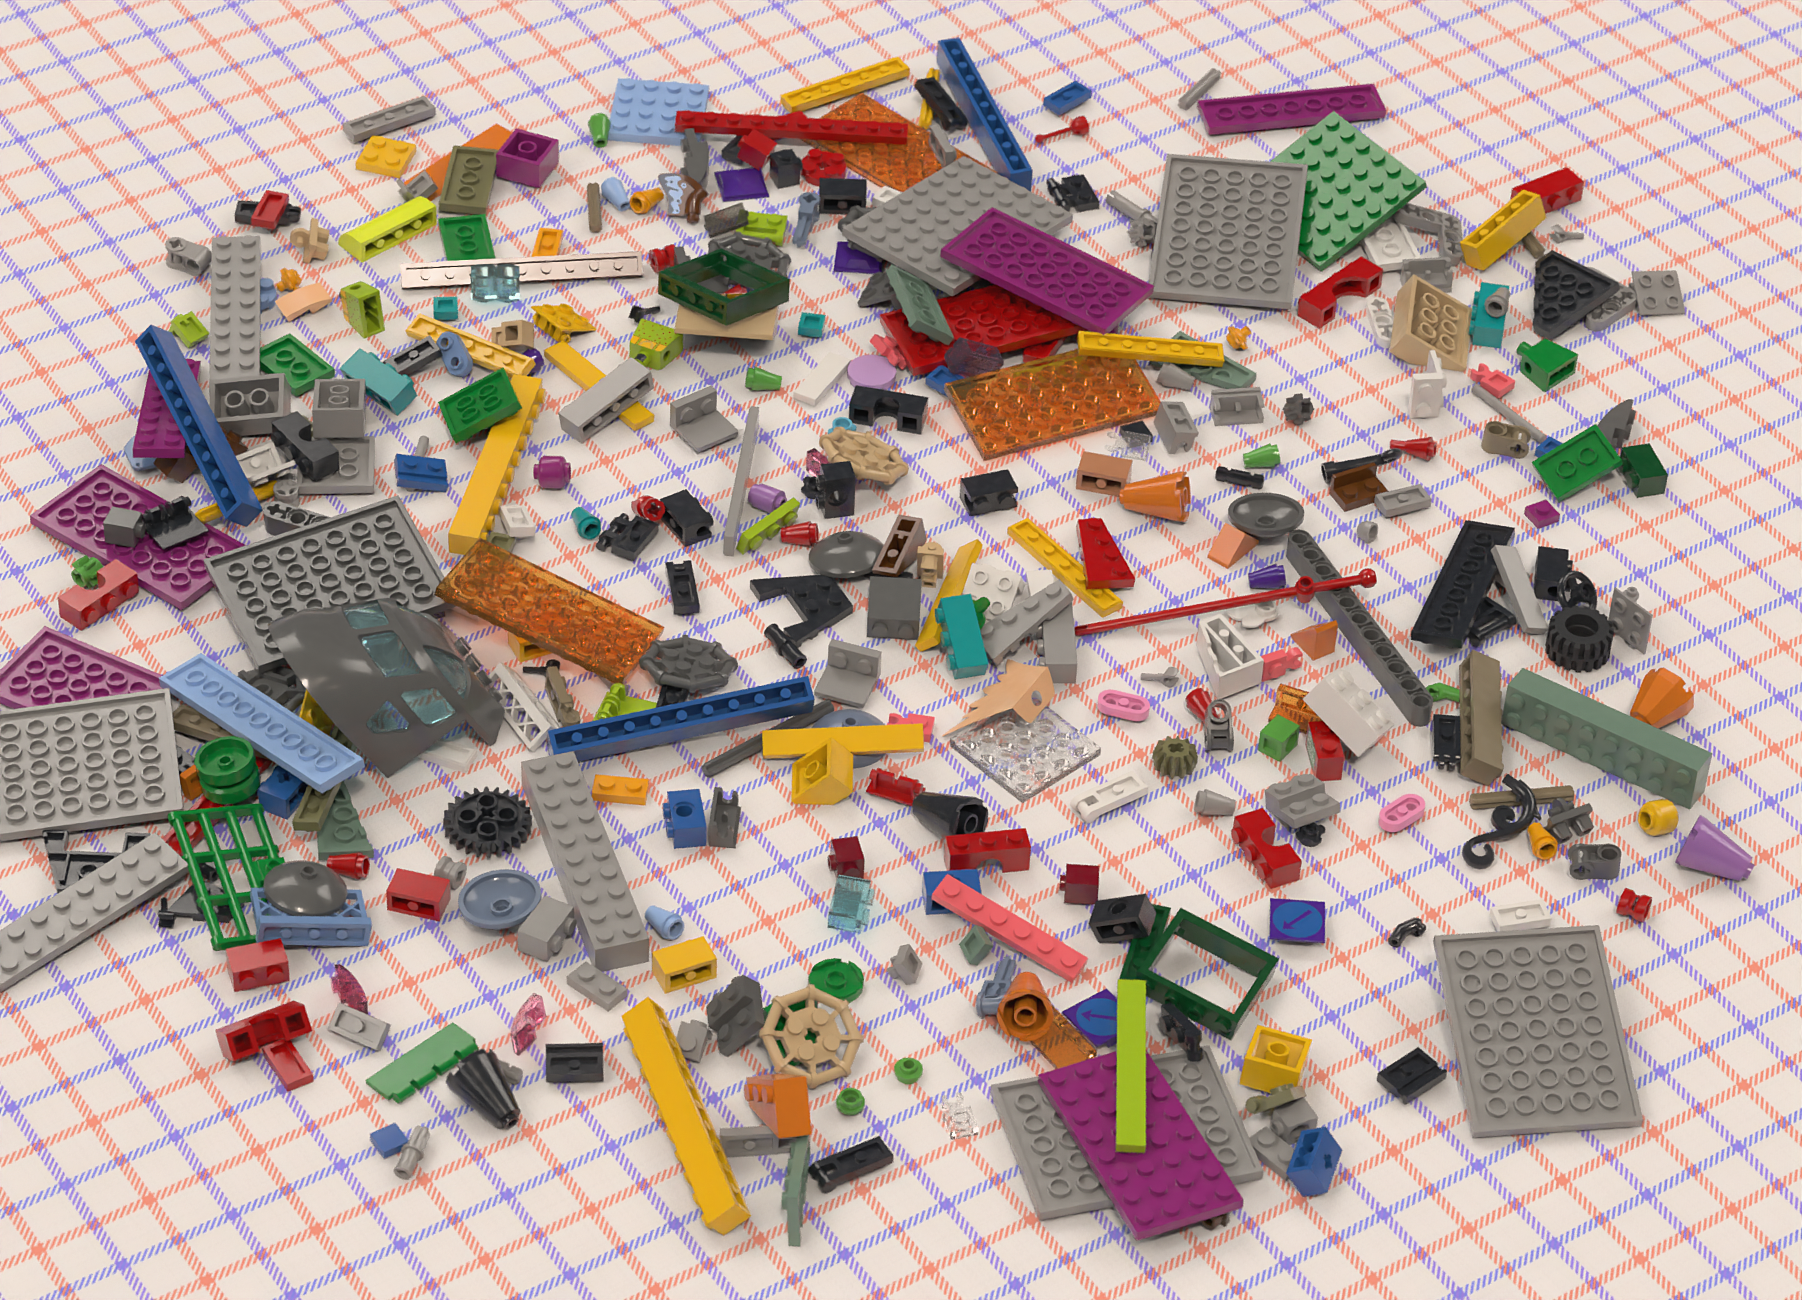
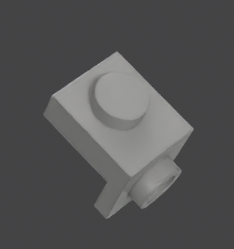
(420, 186)
(693, 1039)

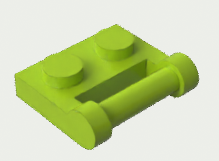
(766, 225)

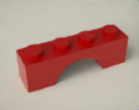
(1356, 279)

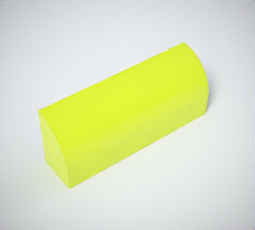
(389, 229)

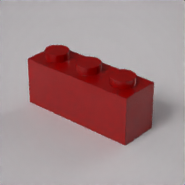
(1555, 189)

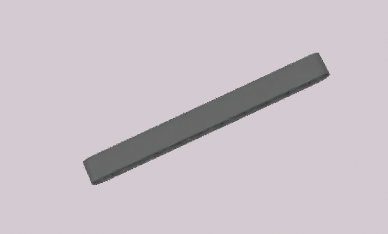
(1362, 631)

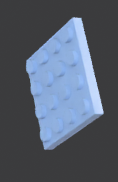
(648, 108)

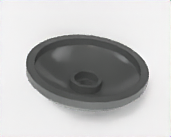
(1266, 514)
(845, 554)
(305, 889)

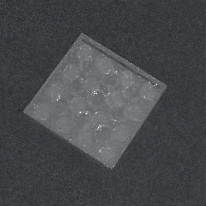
(1025, 754)

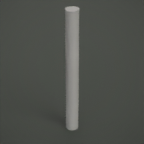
(1507, 412)

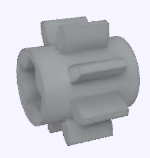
(1142, 232)

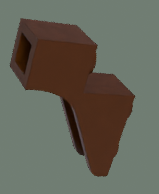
(181, 468)

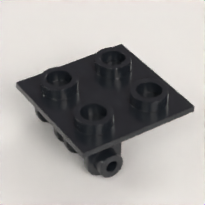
(173, 523)

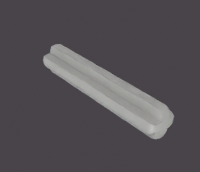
(1199, 88)

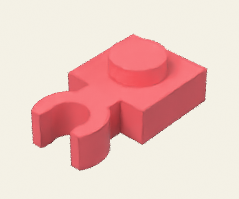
(887, 348)
(1493, 382)
(1278, 661)
(928, 722)

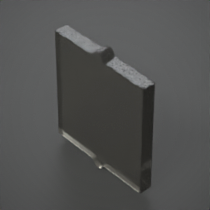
(726, 220)

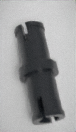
(785, 646)

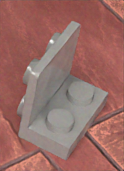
(699, 421)
(849, 673)

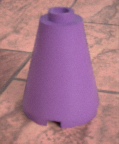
(1714, 852)

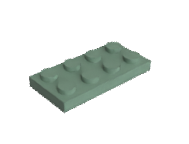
(919, 305)

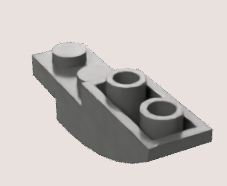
(696, 158)
(1615, 423)

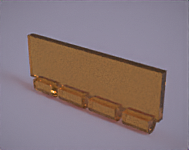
(1063, 1043)

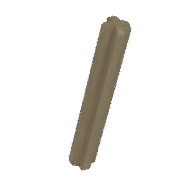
(1507, 798)

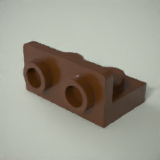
(1356, 487)

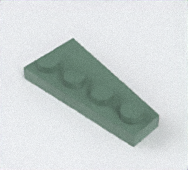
(1229, 376)
(342, 829)
(795, 1187)

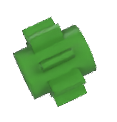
(86, 571)

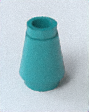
(586, 523)

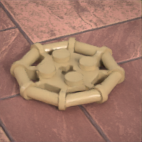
(866, 453)
(818, 1022)

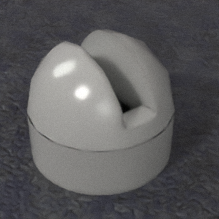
(1367, 531)

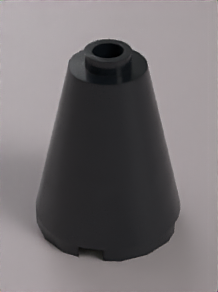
(951, 813)
(485, 1088)

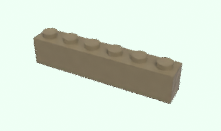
(1480, 718)

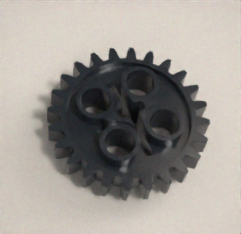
(487, 822)

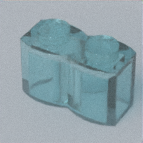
(495, 283)
(850, 903)

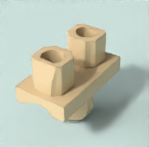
(313, 241)
(930, 563)

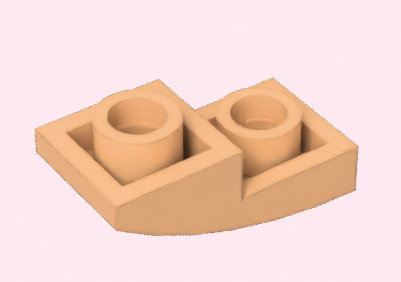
(306, 298)

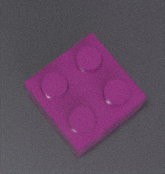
(527, 158)

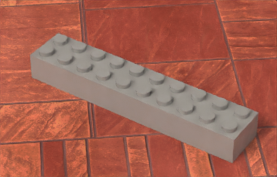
(585, 862)

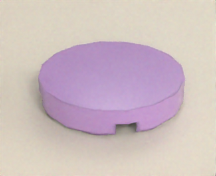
(871, 372)

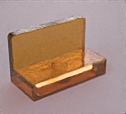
(1291, 706)

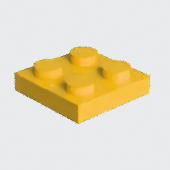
(386, 156)

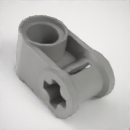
(188, 257)

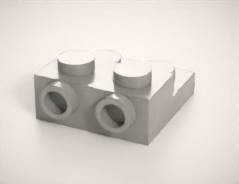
(1300, 801)

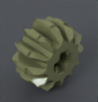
(1175, 757)

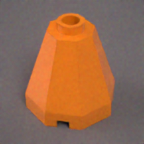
(1662, 698)

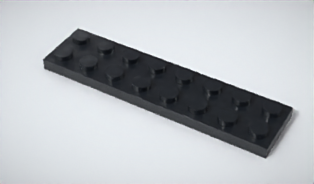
(1461, 585)

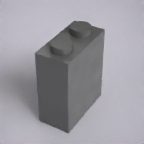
(894, 608)

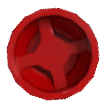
(662, 258)
(1634, 905)

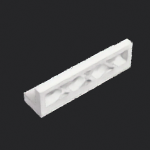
(529, 702)

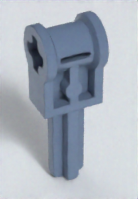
(806, 217)
(994, 990)

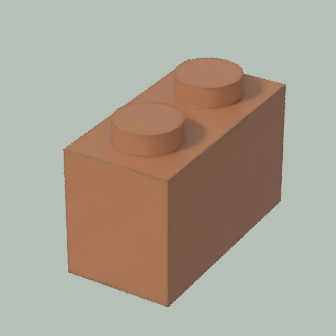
(1103, 473)

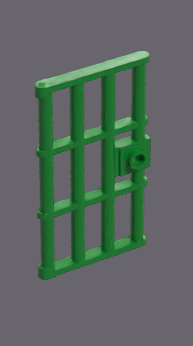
(254, 870)

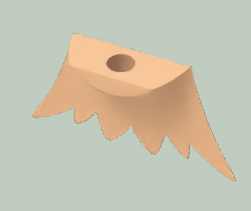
(1013, 692)

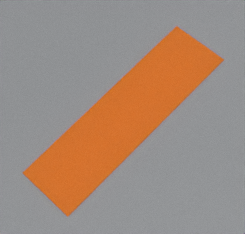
(491, 139)

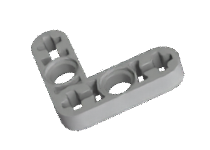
(1444, 224)
(1623, 302)

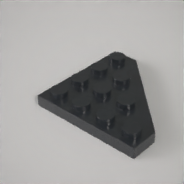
(1566, 293)

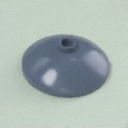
(850, 718)
(499, 899)

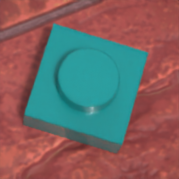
(445, 308)
(811, 324)

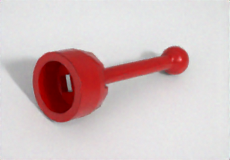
(1078, 126)

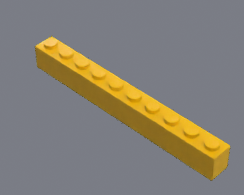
(496, 468)
(685, 1117)

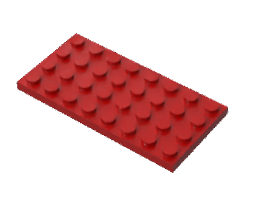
(980, 315)

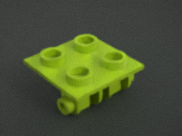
(617, 703)

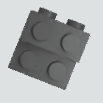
(736, 1013)

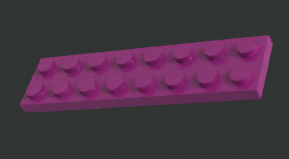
(1290, 108)
(157, 430)

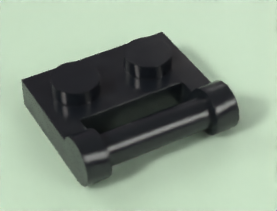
(1488, 612)

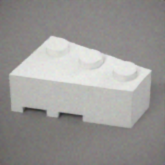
(1227, 657)

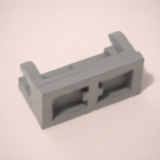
(1432, 270)
(1237, 406)
(1175, 426)

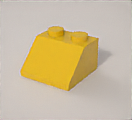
(823, 775)
(1274, 1059)

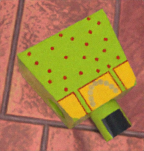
(362, 308)
(655, 344)

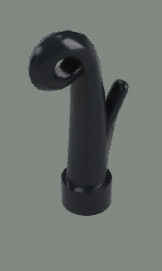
(1331, 467)

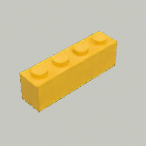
(1503, 230)

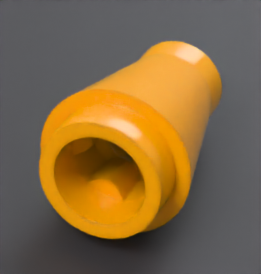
(644, 200)
(1542, 842)

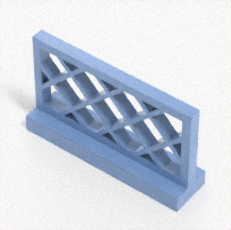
(313, 930)

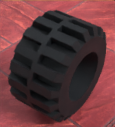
(1579, 639)

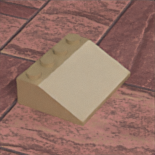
(1430, 321)
(758, 326)

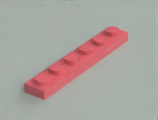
(1009, 928)

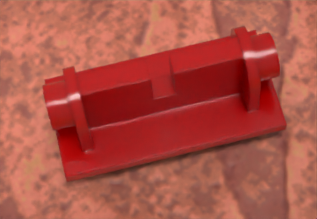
(900, 790)

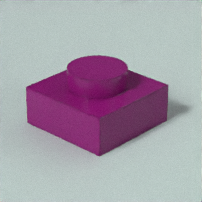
(1542, 514)

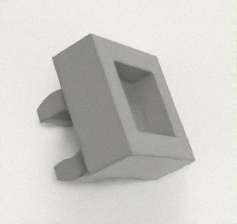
(905, 964)

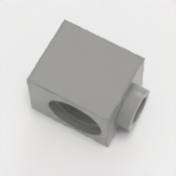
(1293, 1118)

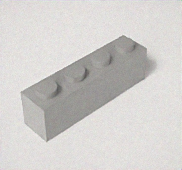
(606, 400)
(1058, 646)

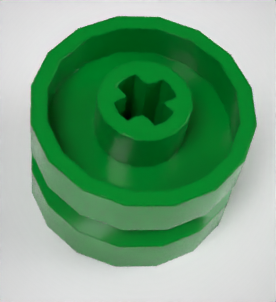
(227, 770)

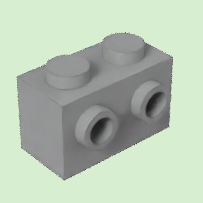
(546, 928)

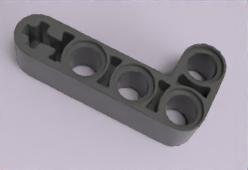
(284, 517)

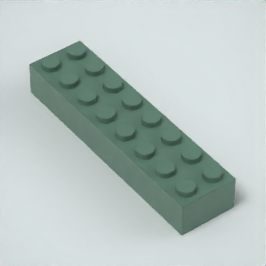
(1606, 738)

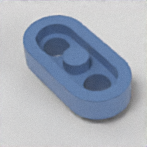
(455, 351)

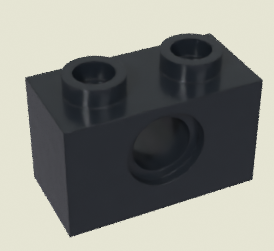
(836, 490)
(1122, 918)

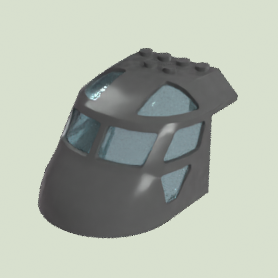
(388, 677)

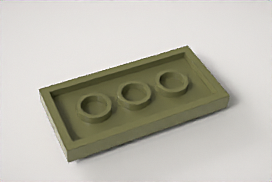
(468, 180)

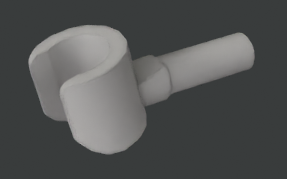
(1560, 235)
(1168, 678)

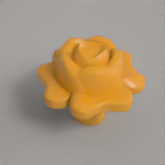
(289, 280)
(1237, 337)

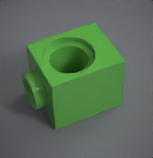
(1278, 738)

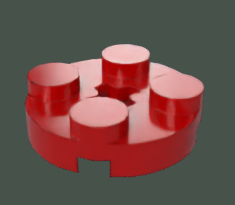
(832, 164)

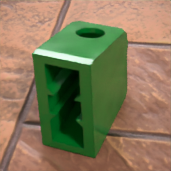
(1546, 363)

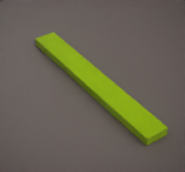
(1131, 1066)

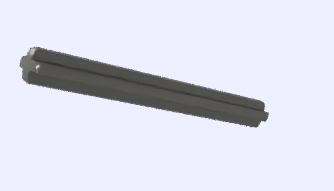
(755, 744)

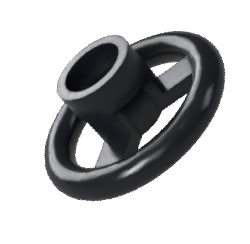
(1581, 592)

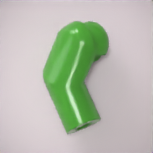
(1442, 691)

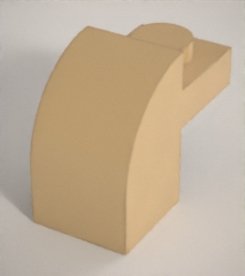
(514, 335)

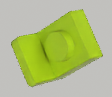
(188, 329)

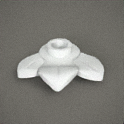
(1254, 614)

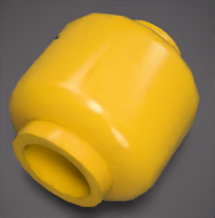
(1658, 817)

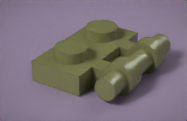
(1279, 1096)

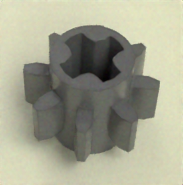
(1298, 408)

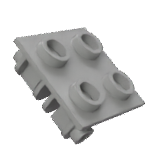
(1657, 292)
(1630, 619)

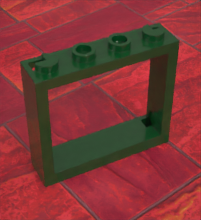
(681, 286)
(1222, 945)

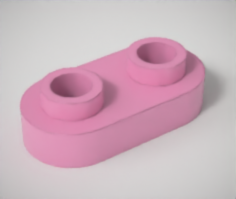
(1123, 705)
(1401, 812)

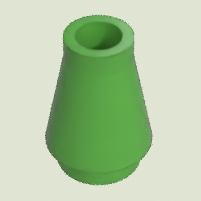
(599, 128)
(762, 380)
(1262, 457)

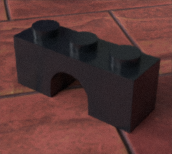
(871, 403)
(294, 438)

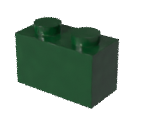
(1643, 470)

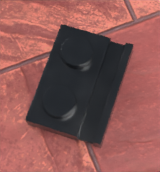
(574, 1062)
(1411, 1075)

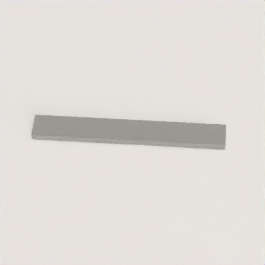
(741, 481)

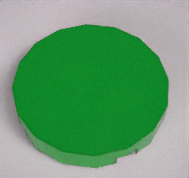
(837, 979)

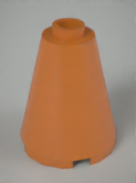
(1159, 496)
(1025, 1010)

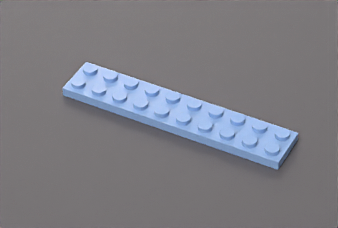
(262, 722)

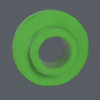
(908, 1070)
(850, 1101)

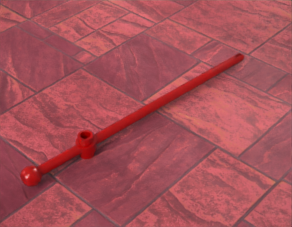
(1303, 590)

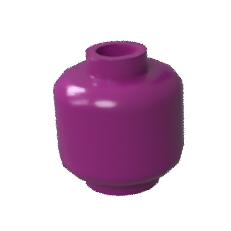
(552, 472)

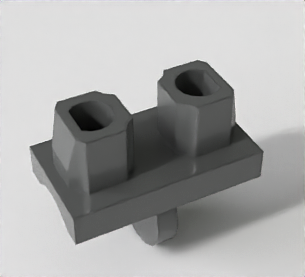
(1564, 816)

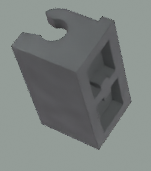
(724, 820)

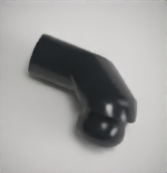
(1403, 929)

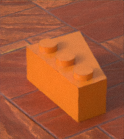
(780, 1103)

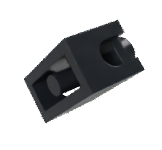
(841, 194)
(988, 492)
(686, 518)
(1549, 567)

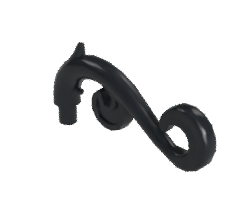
(1504, 829)

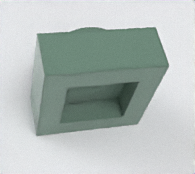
(976, 945)

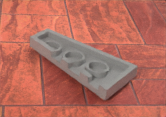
(1013, 625)

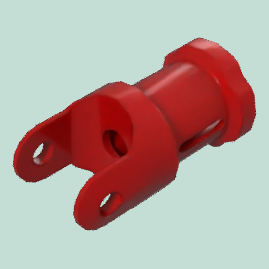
(647, 502)

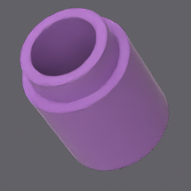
(766, 497)

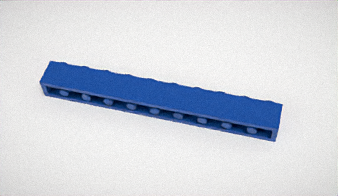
(983, 113)
(198, 426)
(683, 720)

